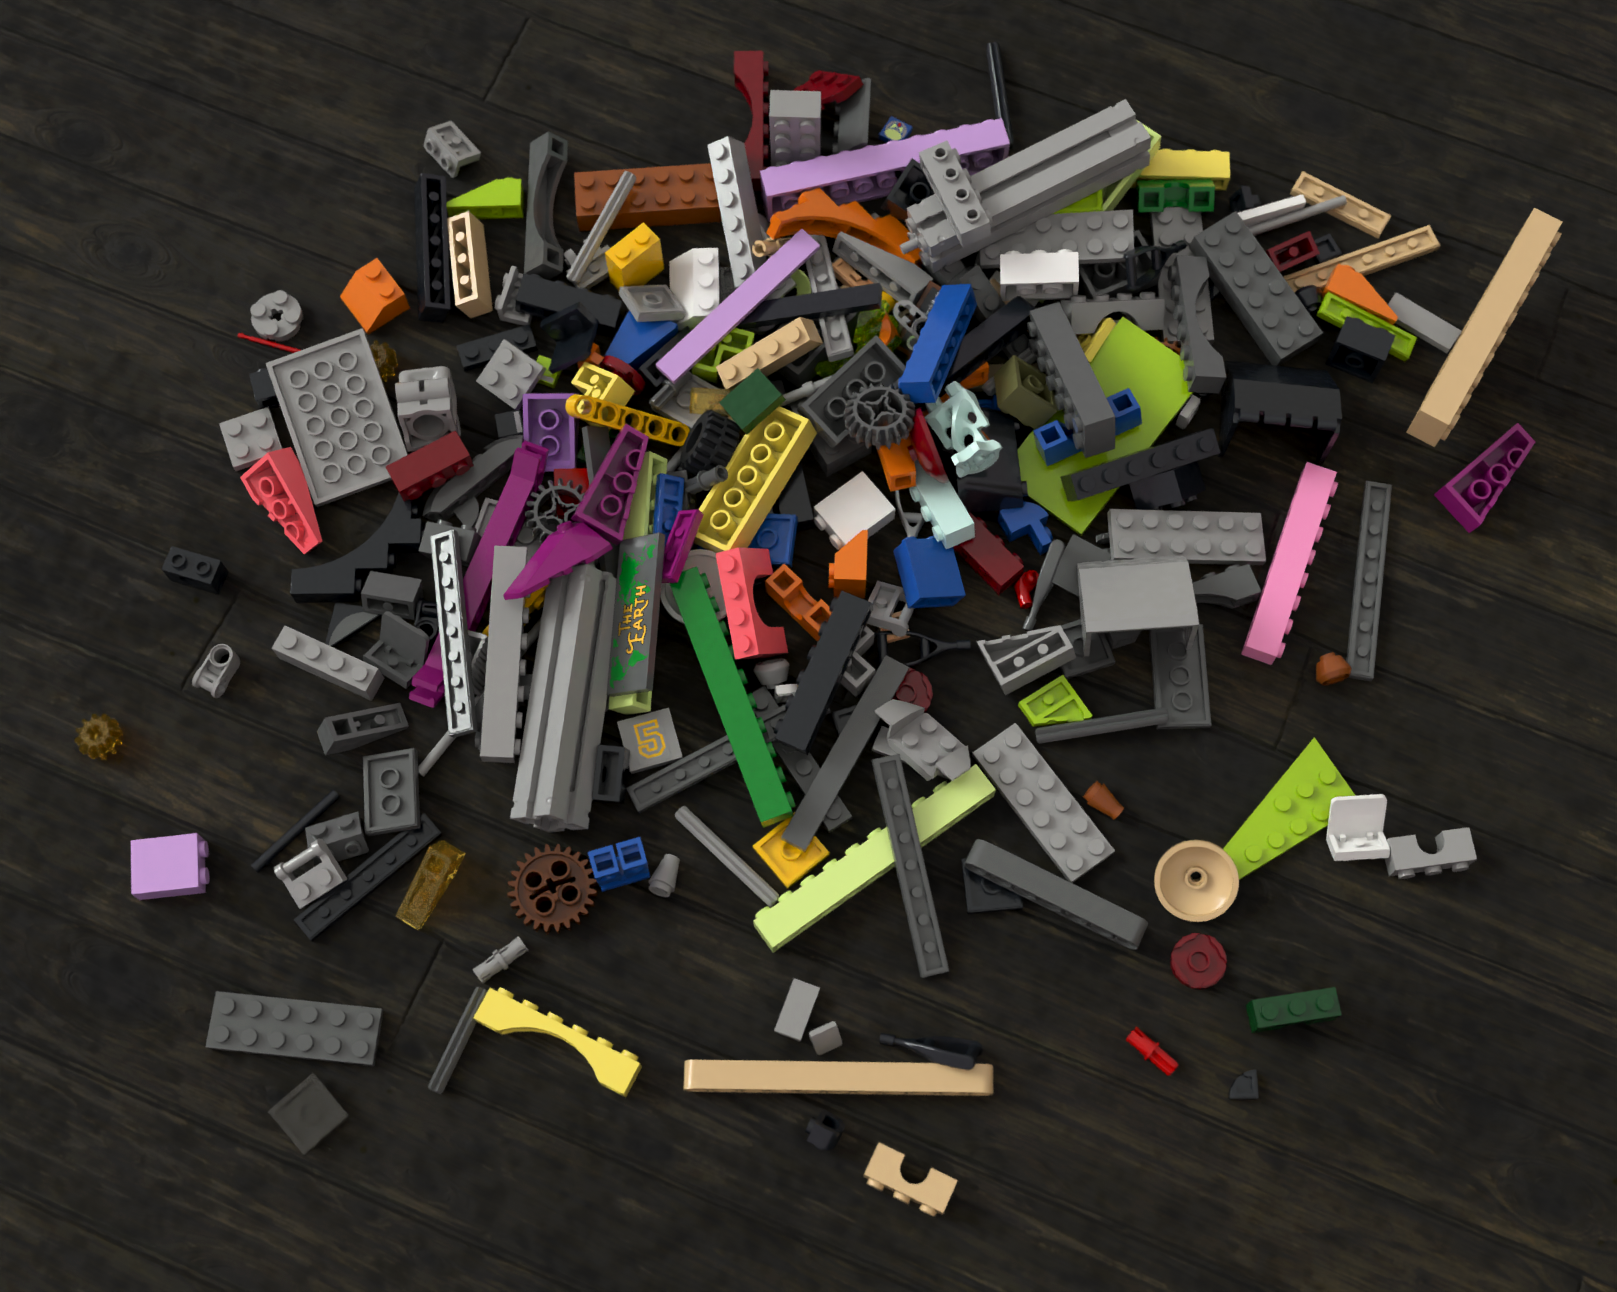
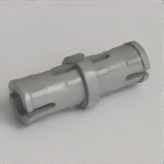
(500, 959)

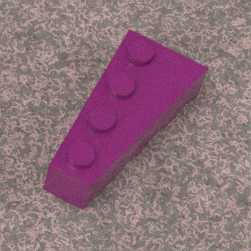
(1480, 483)
(610, 494)

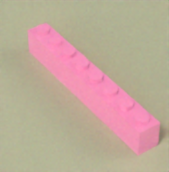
(1289, 563)

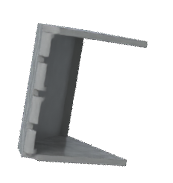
(1136, 596)

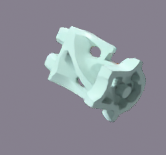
(954, 415)

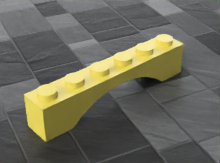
(505, 1016)

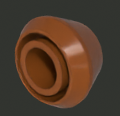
(1332, 669)

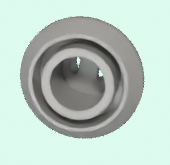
(772, 672)

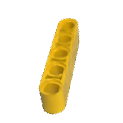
(617, 415)

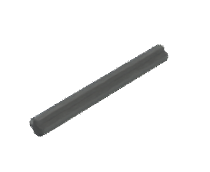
(1102, 725)

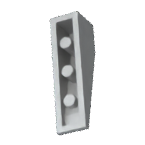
(896, 275)

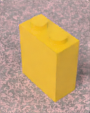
(635, 258)

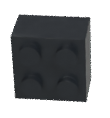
(1360, 349)

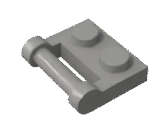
(884, 601)
(316, 880)

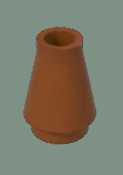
(1102, 799)

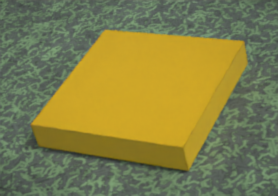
(786, 860)

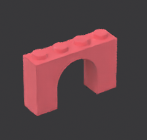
(748, 633)

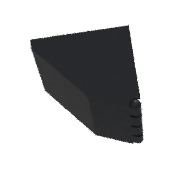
(1279, 394)

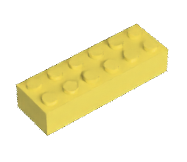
(754, 481)

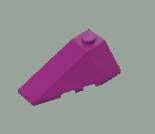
(555, 557)

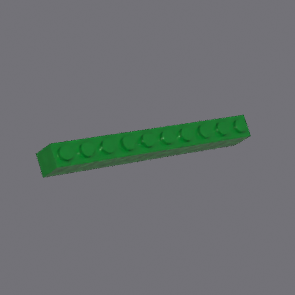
(731, 698)

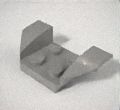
(923, 741)

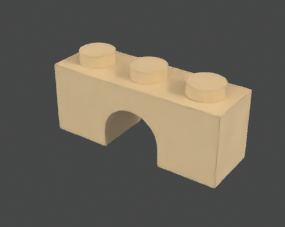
(930, 1194)

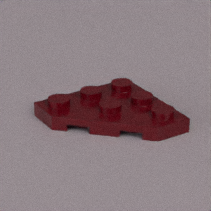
(832, 86)

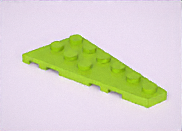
(1289, 812)

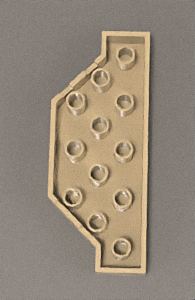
(1485, 329)

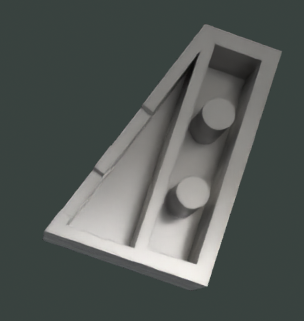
(1026, 656)

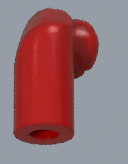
(1024, 587)

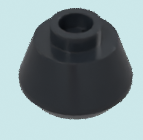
(1311, 298)

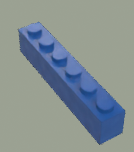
(938, 343)

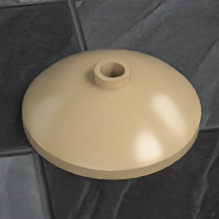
(1196, 898)

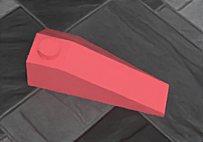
(283, 490)

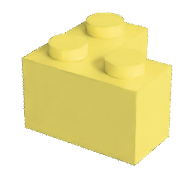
(601, 385)

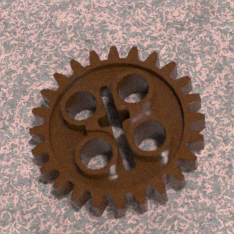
(543, 866)

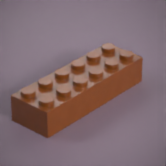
(657, 198)

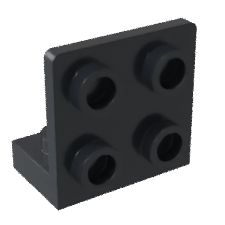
(573, 332)

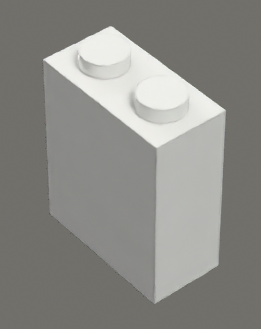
(851, 509)

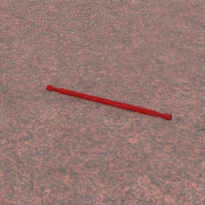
(268, 343)

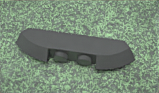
(486, 471)

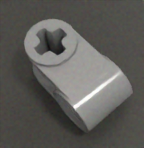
(215, 672)

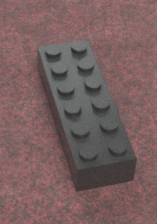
(1256, 290)
(1071, 380)

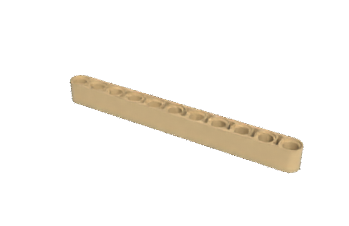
(836, 1078)

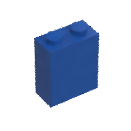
(928, 573)

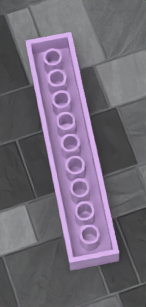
(876, 169)

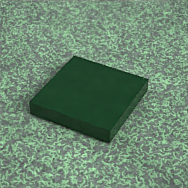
(752, 401)

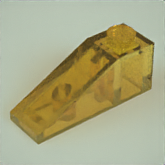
(430, 883)

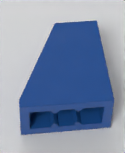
(640, 340)

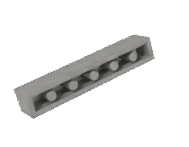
(736, 206)

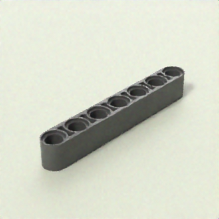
(1056, 894)

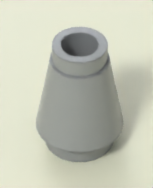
(664, 877)

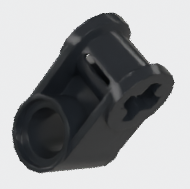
(427, 619)

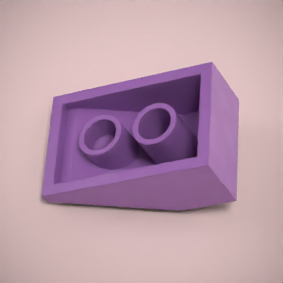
(551, 427)

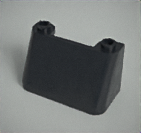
(1001, 483)

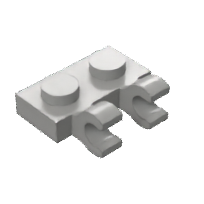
(596, 270)

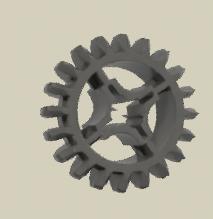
(881, 421)
(552, 492)

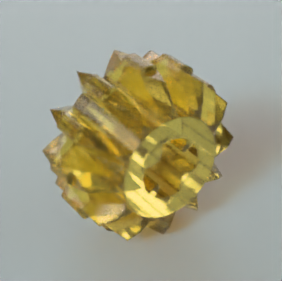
(385, 359)
(95, 727)

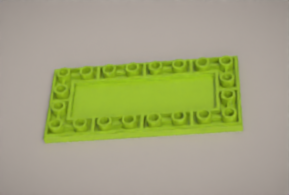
(1156, 380)

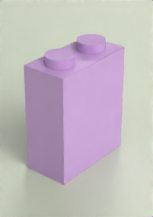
(169, 866)

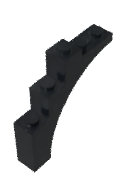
(343, 577)

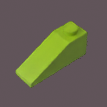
(493, 200)

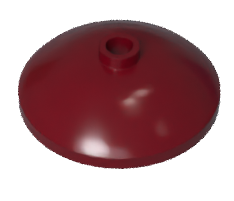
(924, 448)

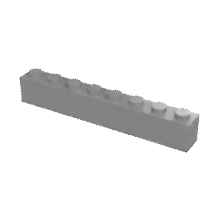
(504, 660)

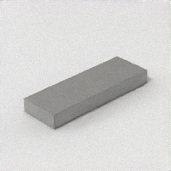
(1423, 323)

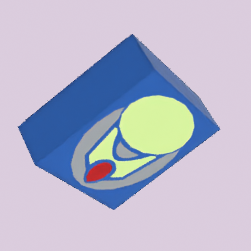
(895, 130)

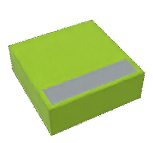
(548, 378)

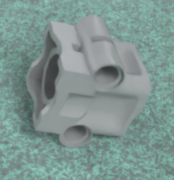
(426, 405)

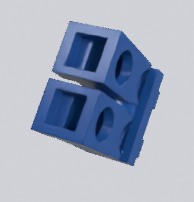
(621, 870)

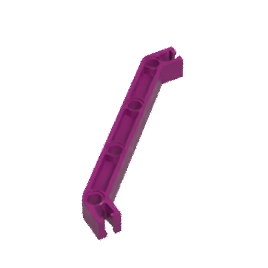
(502, 530)

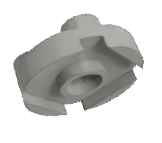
(275, 303)

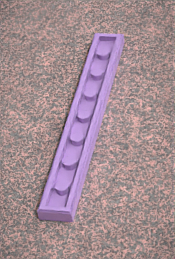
(737, 306)

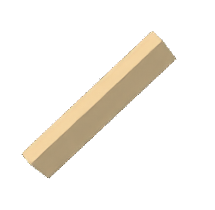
(1354, 212)

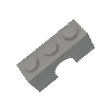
(1454, 851)

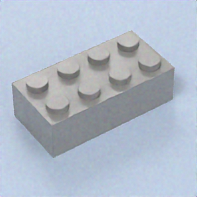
(794, 126)

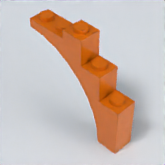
(821, 216)
(897, 462)

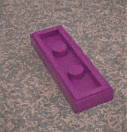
(679, 544)

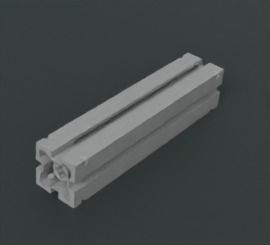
(1037, 182)
(566, 702)

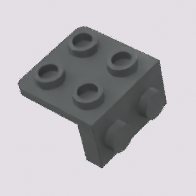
(399, 651)

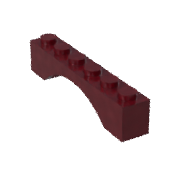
(749, 80)

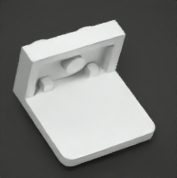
(1357, 827)

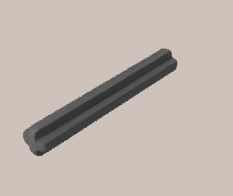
(457, 1043)

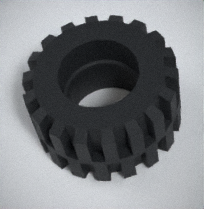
(709, 443)

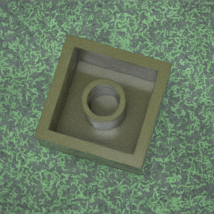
(1024, 393)

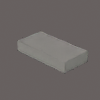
(797, 1010)

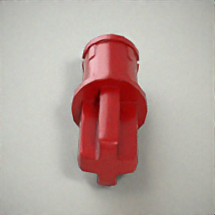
(1152, 1051)

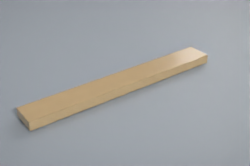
(1370, 258)

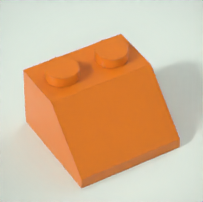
(374, 296)
(850, 567)

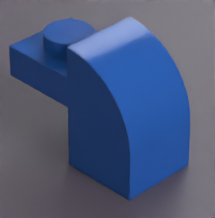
(1029, 521)

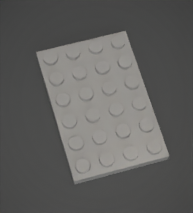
(338, 416)

